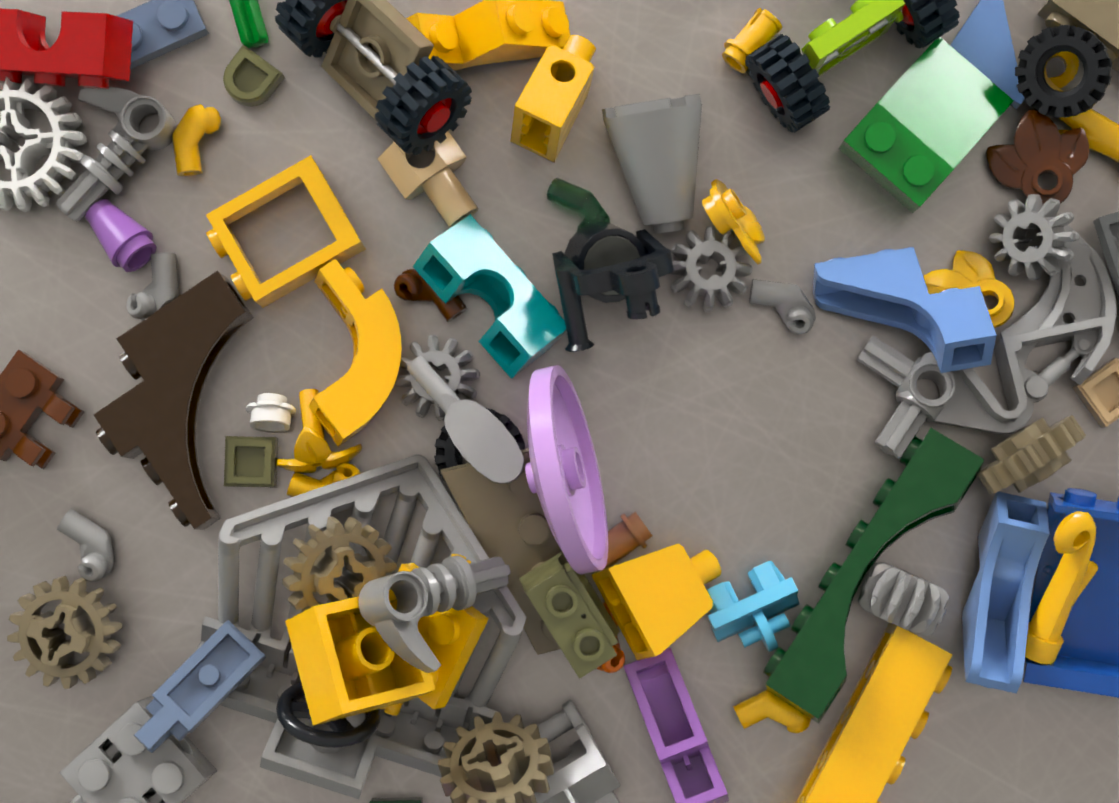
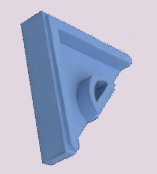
(989, 47)

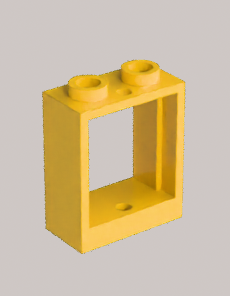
(225, 243)

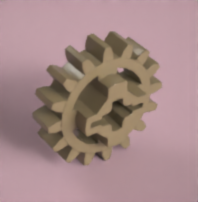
(1031, 455)
(326, 554)
(45, 642)
(496, 763)

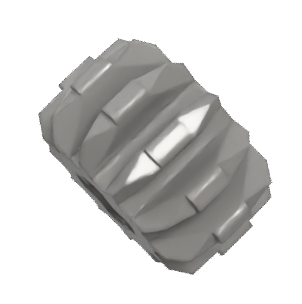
(1034, 216)
(702, 253)
(441, 360)
(903, 598)

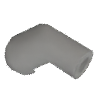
(159, 292)
(788, 301)
(94, 545)

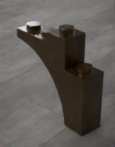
(159, 415)

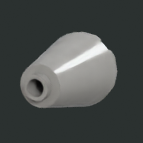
(658, 156)

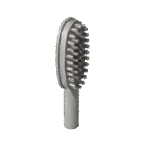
(472, 428)

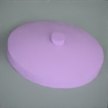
(566, 470)

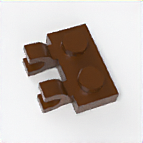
(24, 393)

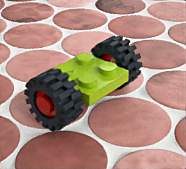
(791, 79)

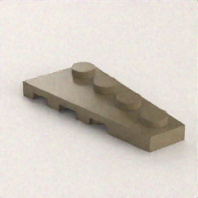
(508, 526)

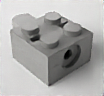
(124, 771)

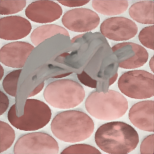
(964, 396)

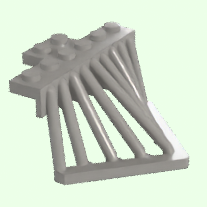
(418, 732)

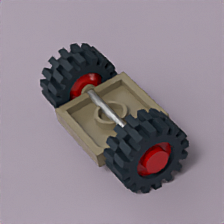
(381, 66)

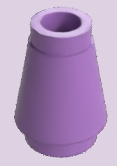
(121, 236)

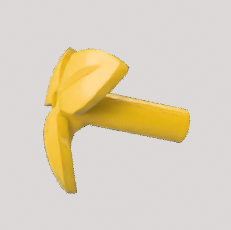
(311, 447)

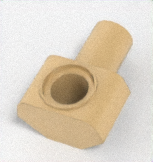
(435, 180)

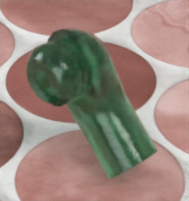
(577, 200)

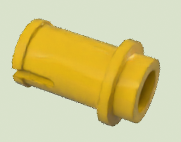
(756, 33)

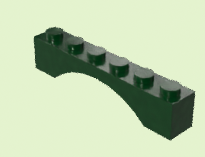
(929, 487)

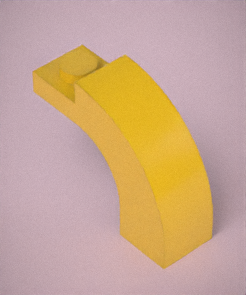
(377, 349)

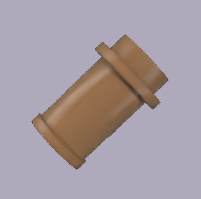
(626, 537)

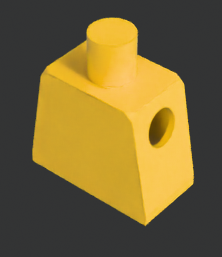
(553, 97)
(658, 596)

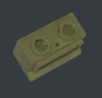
(572, 613)

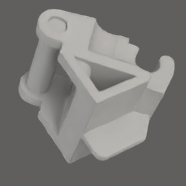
(584, 773)

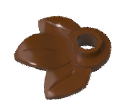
(1039, 151)

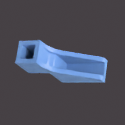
(893, 292)
(1000, 599)

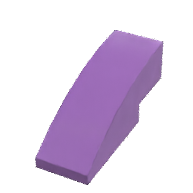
(675, 730)

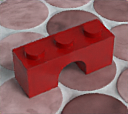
(88, 48)

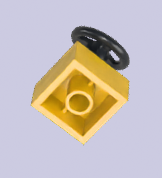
(343, 674)

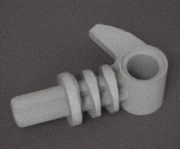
(121, 152)
(422, 594)

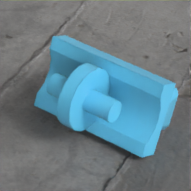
(772, 597)

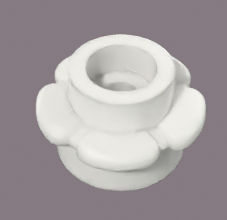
(270, 413)

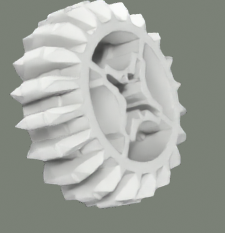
(59, 144)

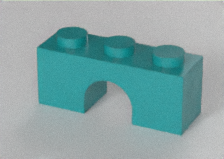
(471, 262)

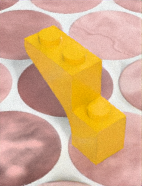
(495, 31)

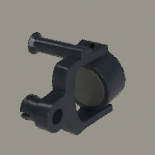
(610, 268)

